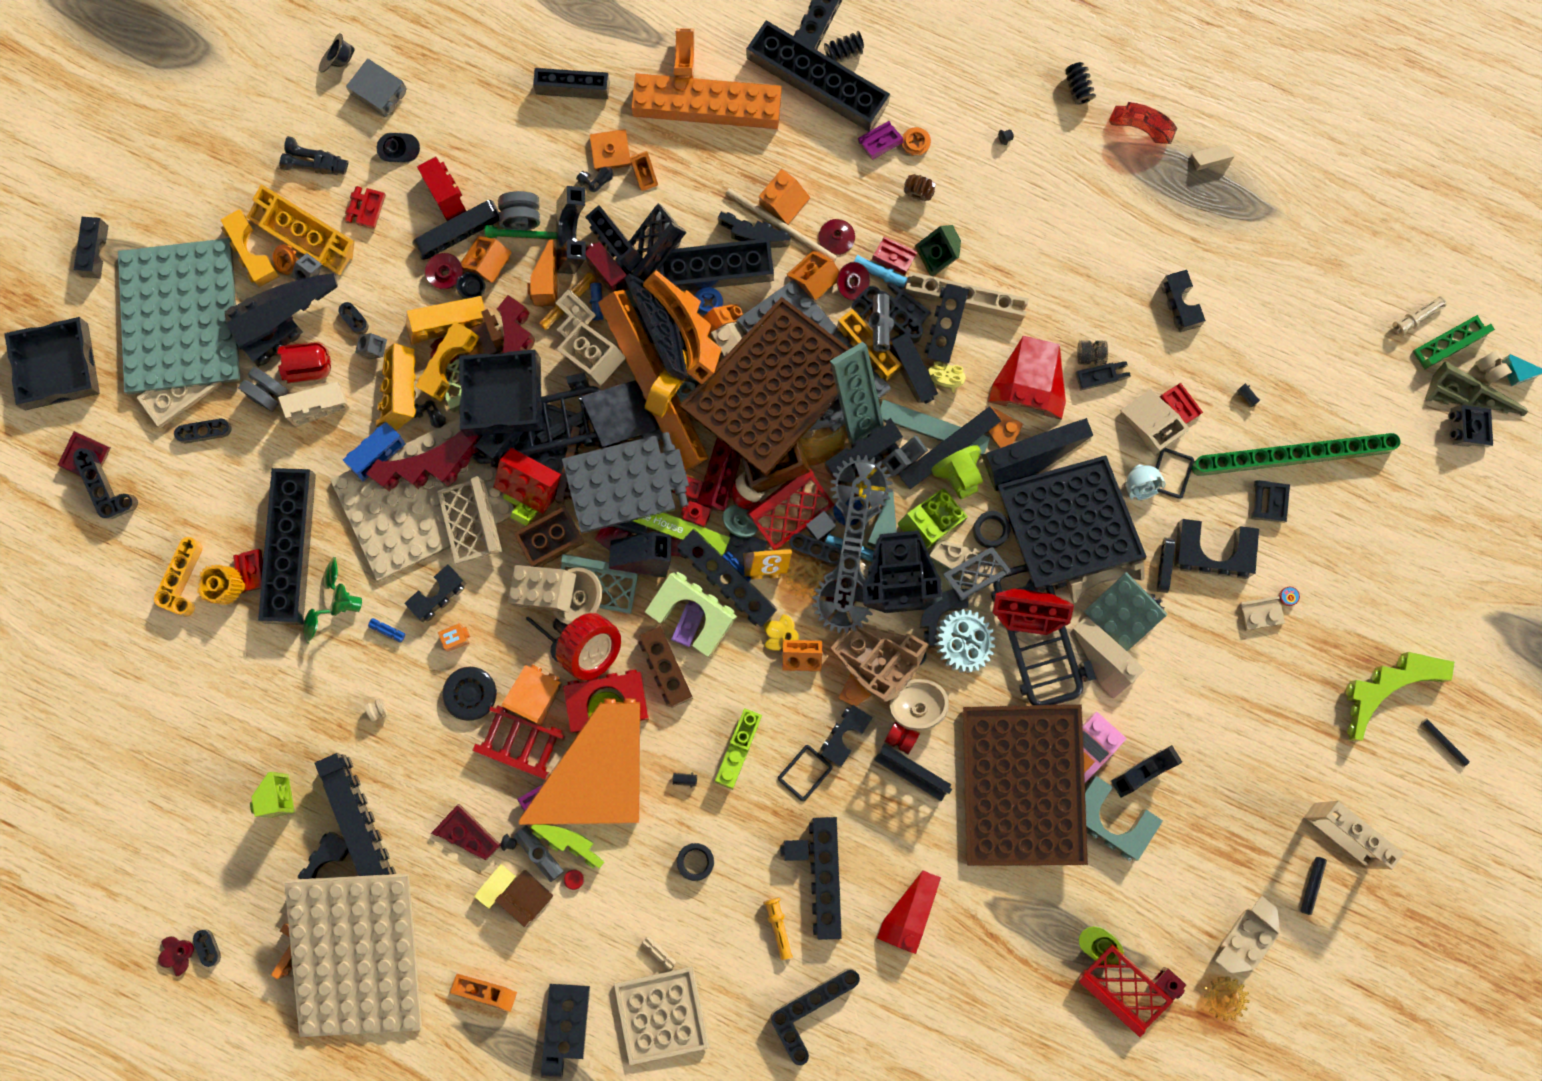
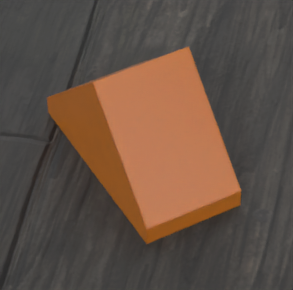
(643, 171)

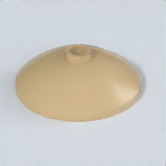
(586, 586)
(920, 696)

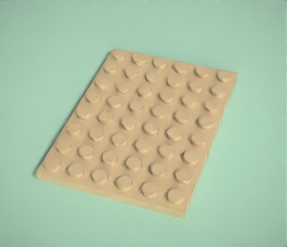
(408, 522)
(353, 955)

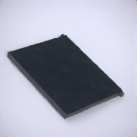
(619, 413)

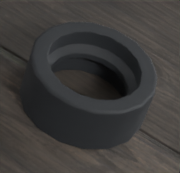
(991, 515)
(680, 861)

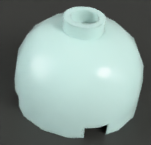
(1144, 482)

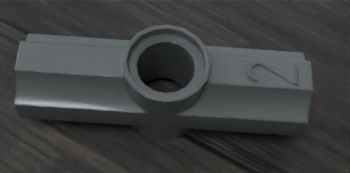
(881, 322)
(547, 863)

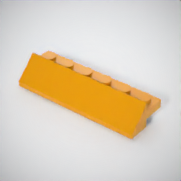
(301, 229)

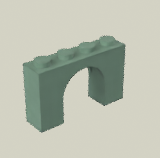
(1130, 843)

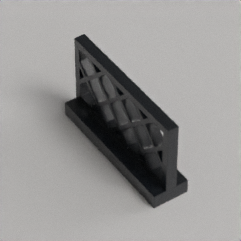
(662, 248)
(913, 772)

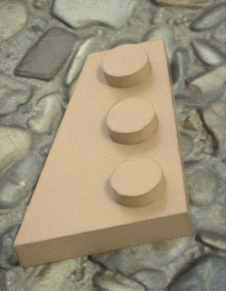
(952, 555)

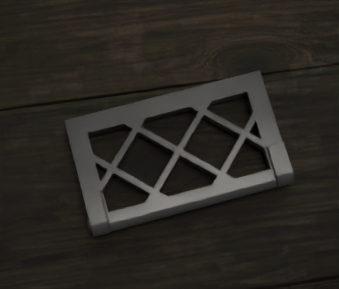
(976, 559)

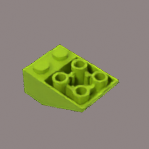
(933, 517)

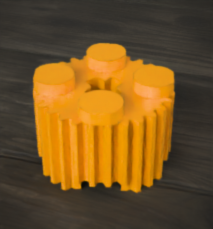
(220, 584)

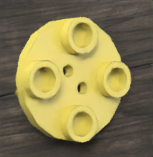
(947, 375)

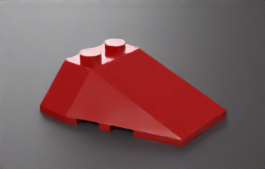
(1032, 378)

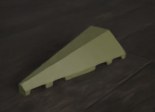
(1458, 387)

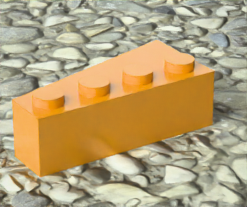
(435, 320)
(397, 387)

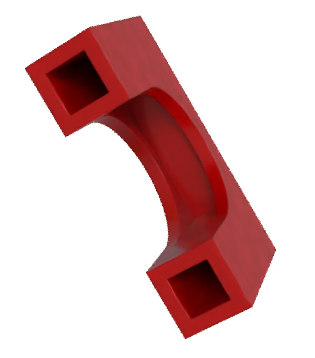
(579, 695)

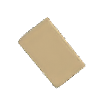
(1212, 157)

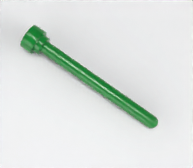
(494, 232)

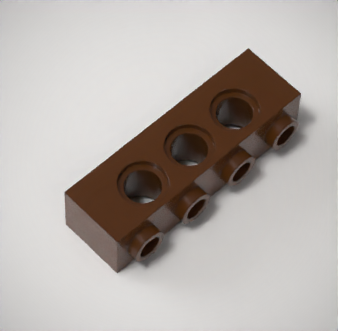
(648, 641)

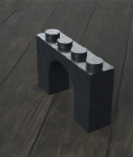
(569, 251)
(1190, 554)

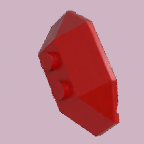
(1032, 611)

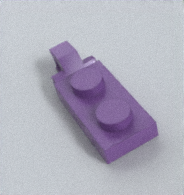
(688, 624)

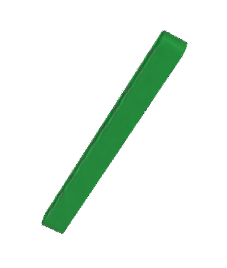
(1304, 451)

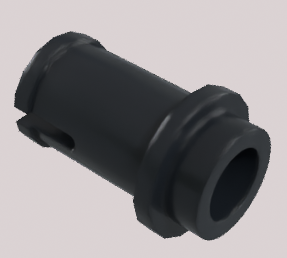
(1248, 395)
(684, 779)

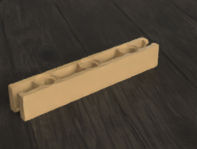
(981, 299)

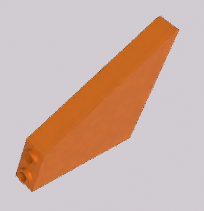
(596, 774)

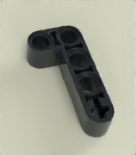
(895, 312)
(101, 480)

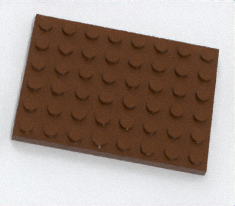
(769, 386)
(1025, 785)

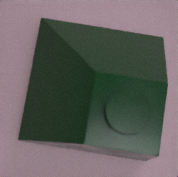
(939, 249)

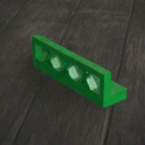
(1457, 345)

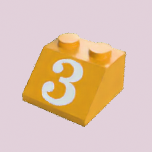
(766, 563)

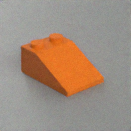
(544, 280)

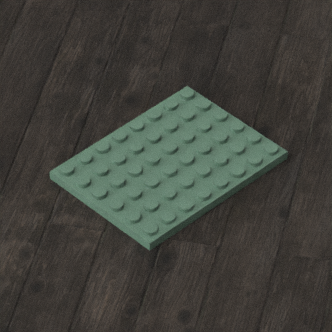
(176, 316)

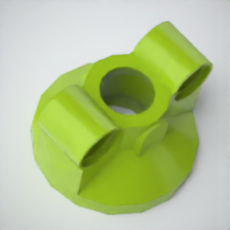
(961, 471)

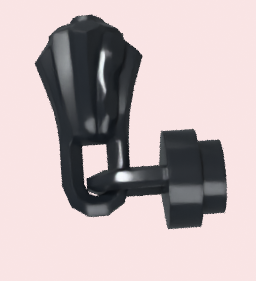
(604, 175)
(437, 419)

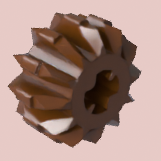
(919, 187)

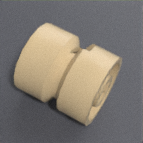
(1493, 367)

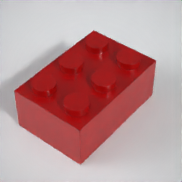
(527, 480)

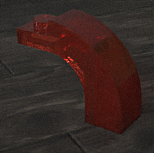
(1147, 119)

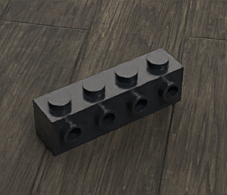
(571, 83)
(614, 238)

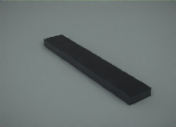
(957, 441)

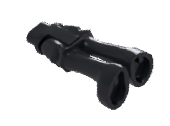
(323, 162)

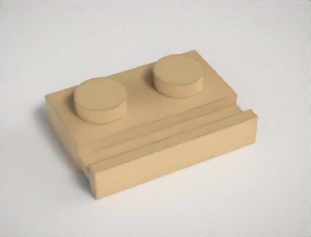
(1262, 613)

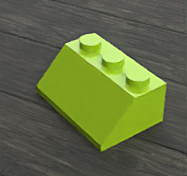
(273, 796)

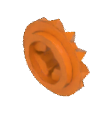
(920, 135)
(280, 261)

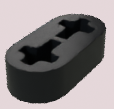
(356, 316)
(202, 949)

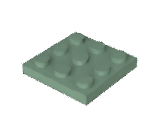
(1125, 612)

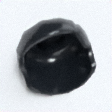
(470, 285)

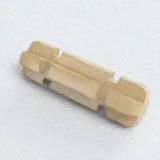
(658, 953)

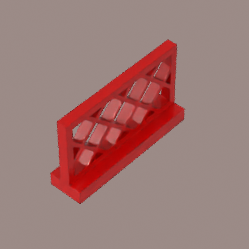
(781, 494)
(1116, 1005)

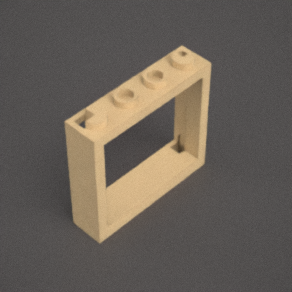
(1353, 835)

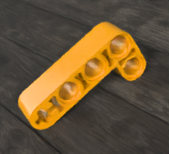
(663, 391)
(182, 575)

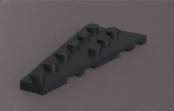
(660, 326)

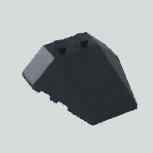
(901, 575)

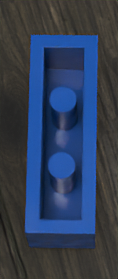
(379, 445)

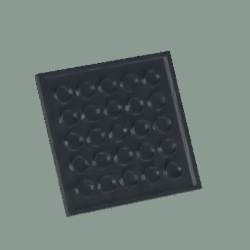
(1071, 522)

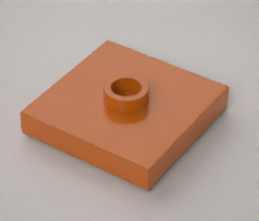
(610, 149)

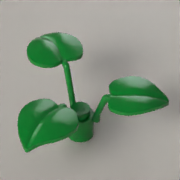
(340, 603)

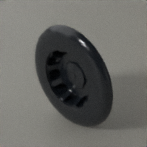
(469, 693)

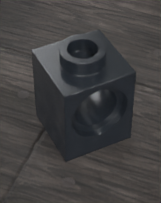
(794, 850)

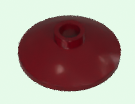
(834, 244)
(440, 263)
(859, 280)

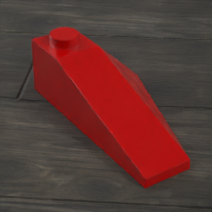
(909, 916)

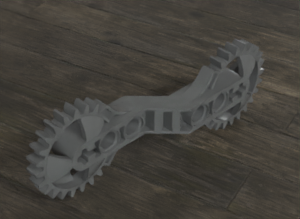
(851, 543)

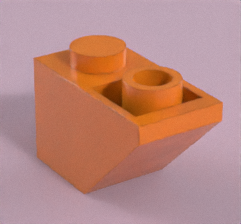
(722, 315)

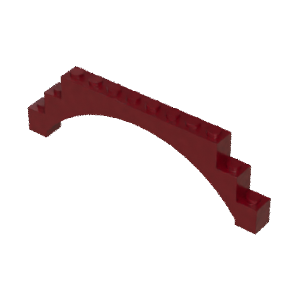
(450, 457)

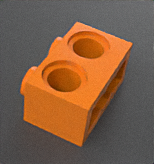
(802, 655)

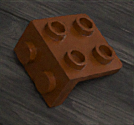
(490, 338)

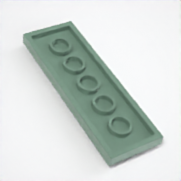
(857, 392)

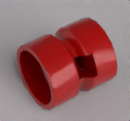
(902, 737)

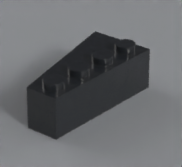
(876, 445)

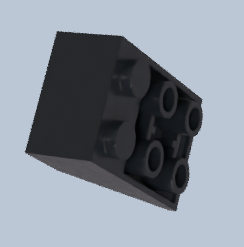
(642, 554)

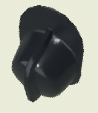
(337, 54)
(398, 147)

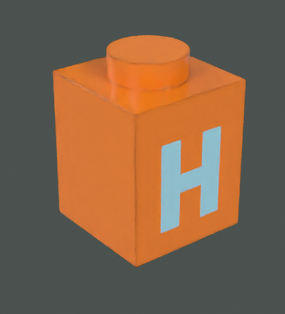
(454, 637)

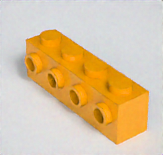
(857, 331)

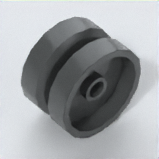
(519, 210)
(262, 390)

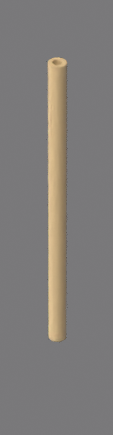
(778, 223)

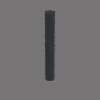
(1445, 742)

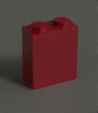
(605, 268)

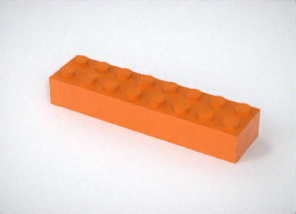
(706, 101)

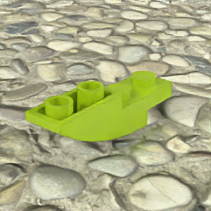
(738, 748)
(560, 837)

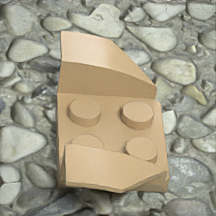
(1250, 938)

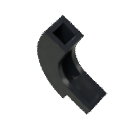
(930, 616)
(1146, 770)

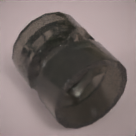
(1092, 352)

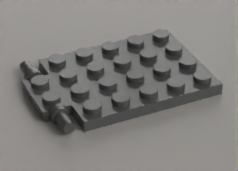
(625, 482)

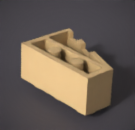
(313, 403)

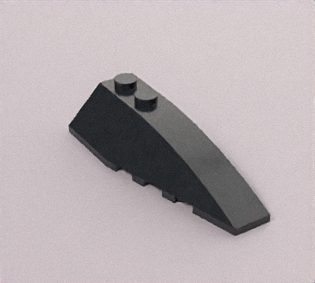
(262, 313)
(1034, 453)

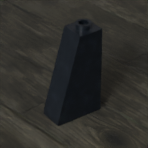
(912, 368)

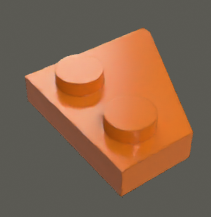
(1006, 430)
(853, 692)

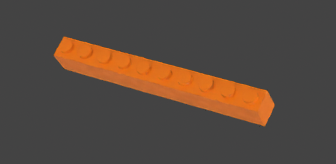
(646, 369)

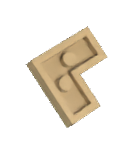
(577, 312)

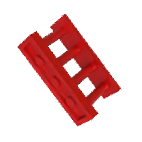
(504, 753)

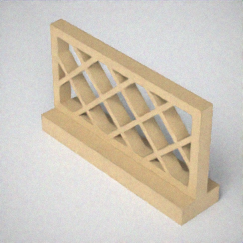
(483, 512)

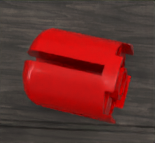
(304, 362)

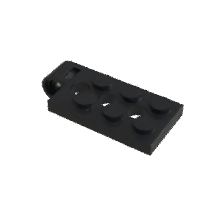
(552, 1059)

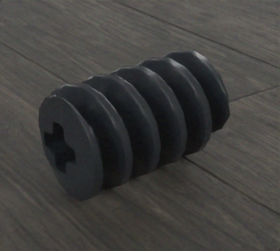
(848, 45)
(1079, 84)

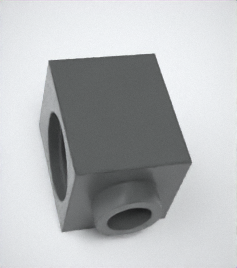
(306, 267)
(371, 346)
(821, 526)

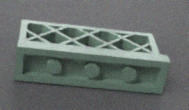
(603, 567)

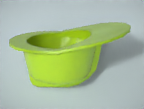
(1096, 940)

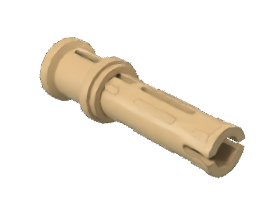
(1413, 320)

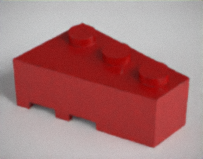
(442, 187)

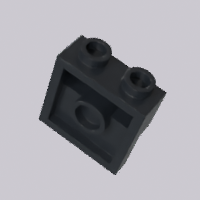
(1471, 426)

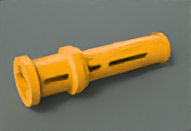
(776, 918)

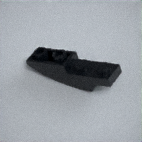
(745, 231)

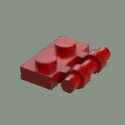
(370, 208)

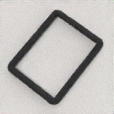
(1187, 474)
(793, 762)

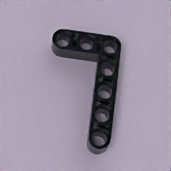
(808, 1007)

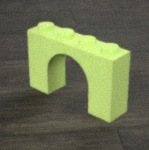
(718, 617)

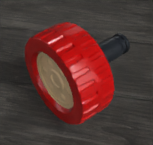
(587, 645)

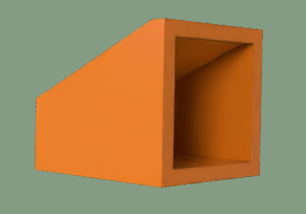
(532, 694)

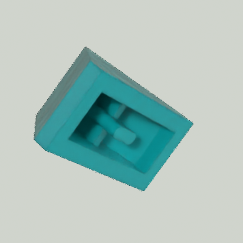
(1521, 370)

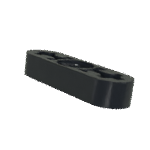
(189, 438)
(1165, 565)

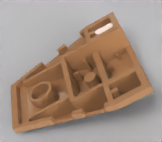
(880, 658)

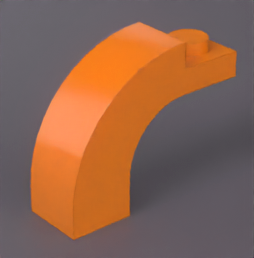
(684, 53)

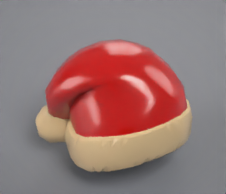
(744, 495)

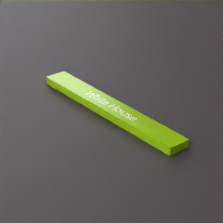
(680, 529)

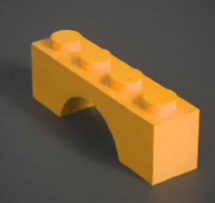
(239, 230)
(457, 341)

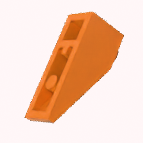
(483, 992)

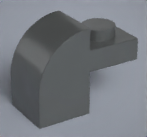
(905, 456)

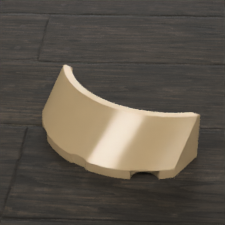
(1081, 585)

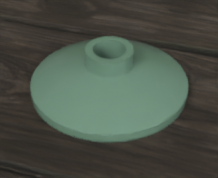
(738, 522)

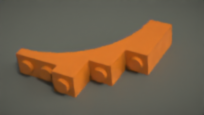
(683, 308)

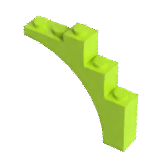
(1368, 696)

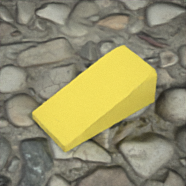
(494, 886)

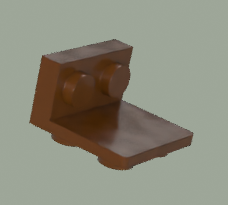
(524, 898)

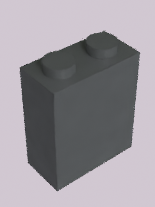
(376, 87)

